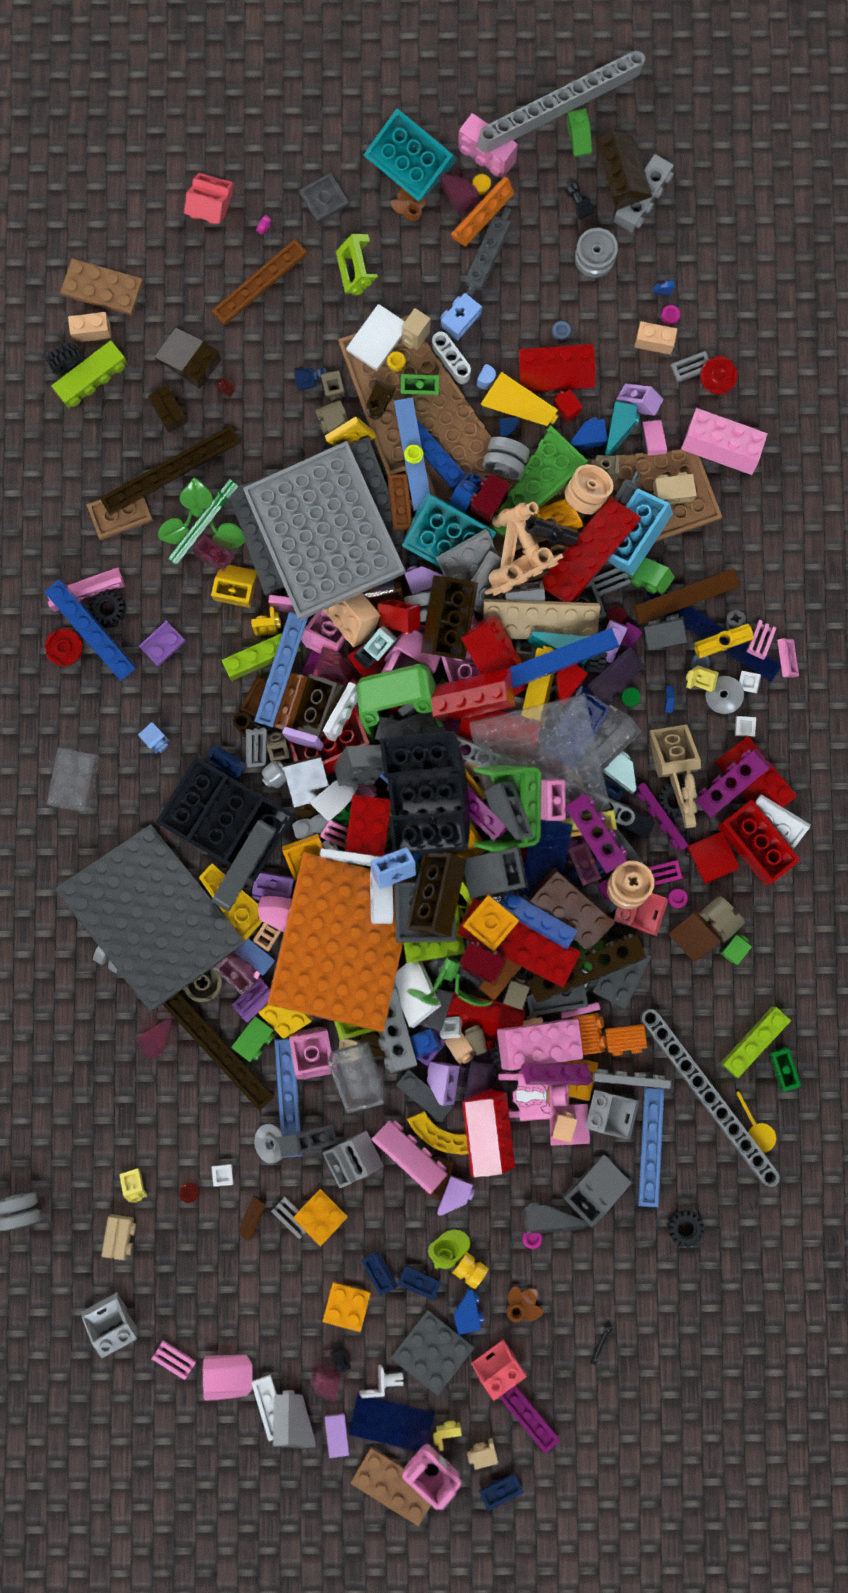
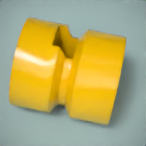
(470, 1270)

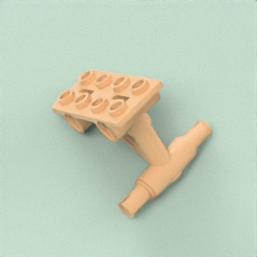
(533, 559)

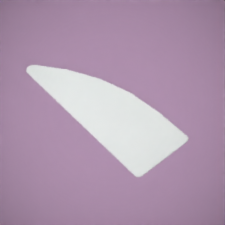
(333, 800)

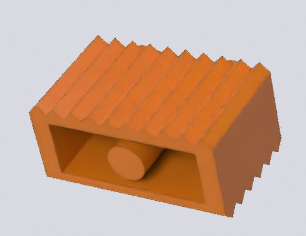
(591, 1033)
(625, 1039)

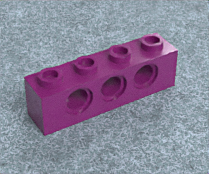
(713, 805)
(608, 860)

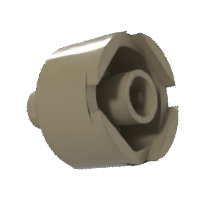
(332, 417)
(722, 918)
(210, 991)

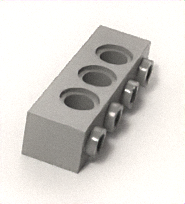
(656, 168)
(401, 1039)

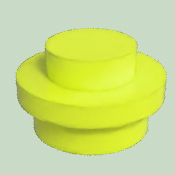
(413, 454)

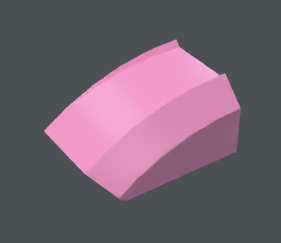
(322, 633)
(274, 911)
(310, 1052)
(226, 1376)

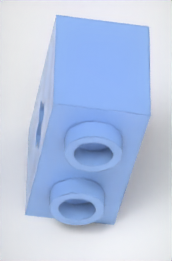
(459, 325)
(393, 868)

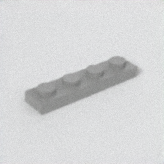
(638, 1079)

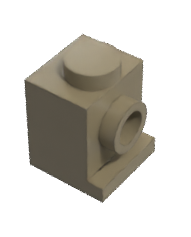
(330, 381)
(612, 461)
(275, 741)

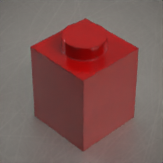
(567, 405)

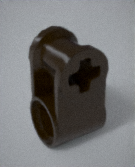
(380, 397)
(249, 725)

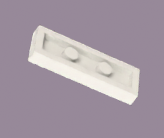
(341, 712)
(264, 1393)

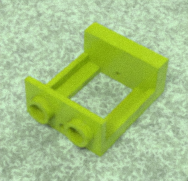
(352, 250)

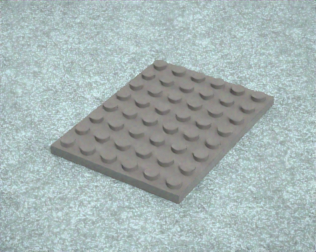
(323, 531)

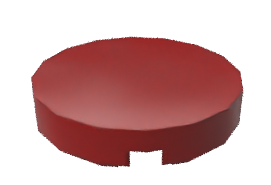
(718, 375)
(64, 647)

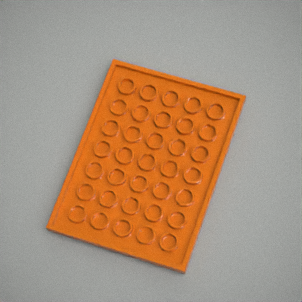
(330, 951)

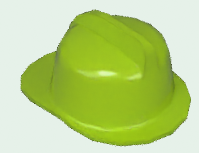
(448, 1249)

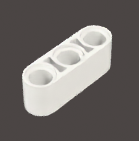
(450, 349)
(381, 903)

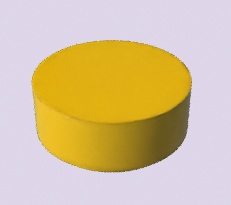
(482, 183)
(396, 361)

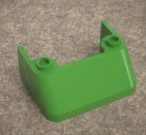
(392, 689)
(528, 785)

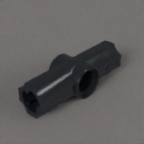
(551, 531)

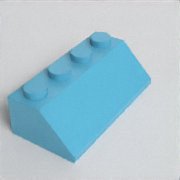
(654, 517)

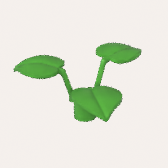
(198, 498)
(448, 972)

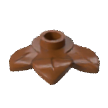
(408, 203)
(525, 1302)

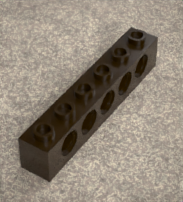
(636, 954)

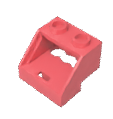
(204, 206)
(645, 915)
(500, 1371)

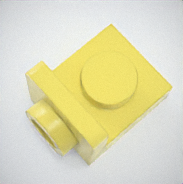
(132, 1186)

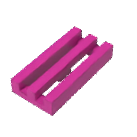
(677, 869)

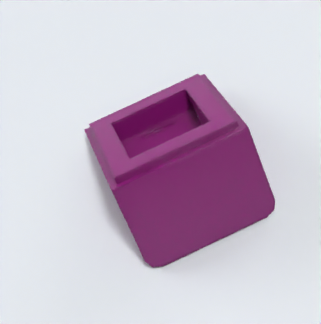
(631, 636)

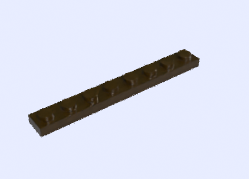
(170, 470)
(218, 1051)

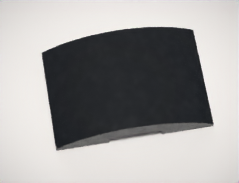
(427, 792)
(220, 814)

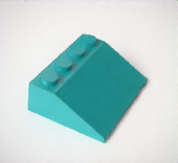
(409, 155)
(439, 528)

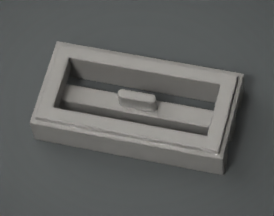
(676, 372)
(624, 575)
(255, 732)
(280, 1206)

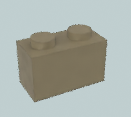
(516, 992)

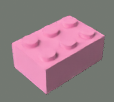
(498, 160)

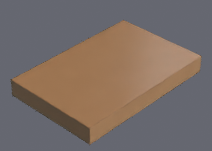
(123, 520)

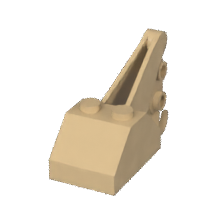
(674, 755)

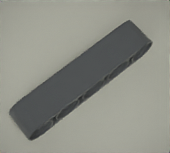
(243, 865)

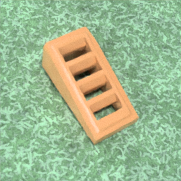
(266, 946)

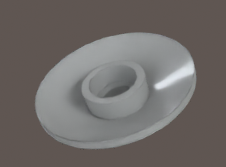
(732, 701)
(267, 1143)

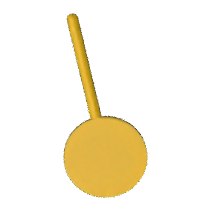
(761, 1133)

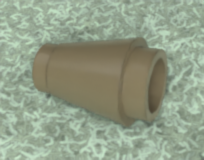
(476, 1039)

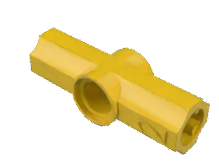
(712, 644)

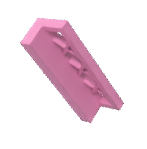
(89, 587)

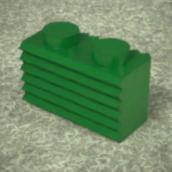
(784, 1069)

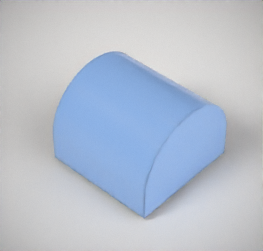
(486, 378)

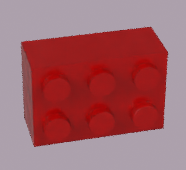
(368, 826)

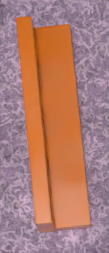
(483, 212)

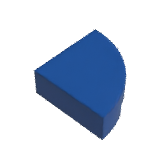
(666, 288)
(507, 426)
(669, 699)

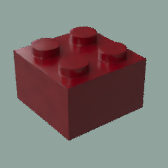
(490, 498)
(482, 963)

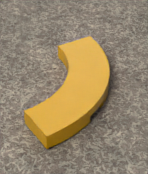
(436, 1137)

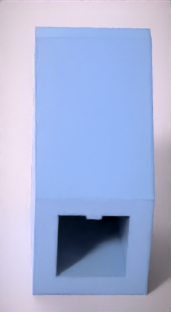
(154, 738)

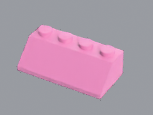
(410, 1156)

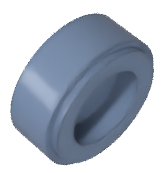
(561, 331)
(704, 662)

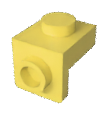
(702, 678)
(448, 1430)

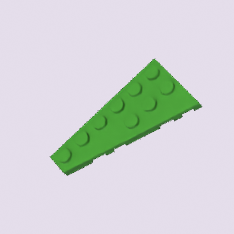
(544, 474)

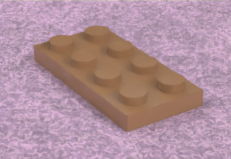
(101, 287)
(384, 1481)

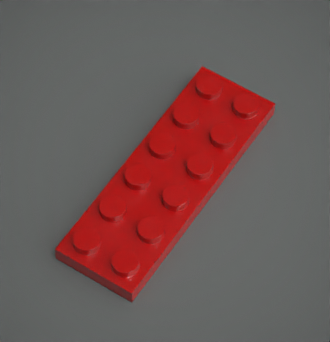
(591, 552)
(530, 950)

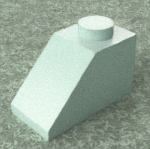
(380, 643)
(622, 772)

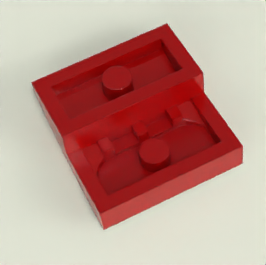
(713, 857)

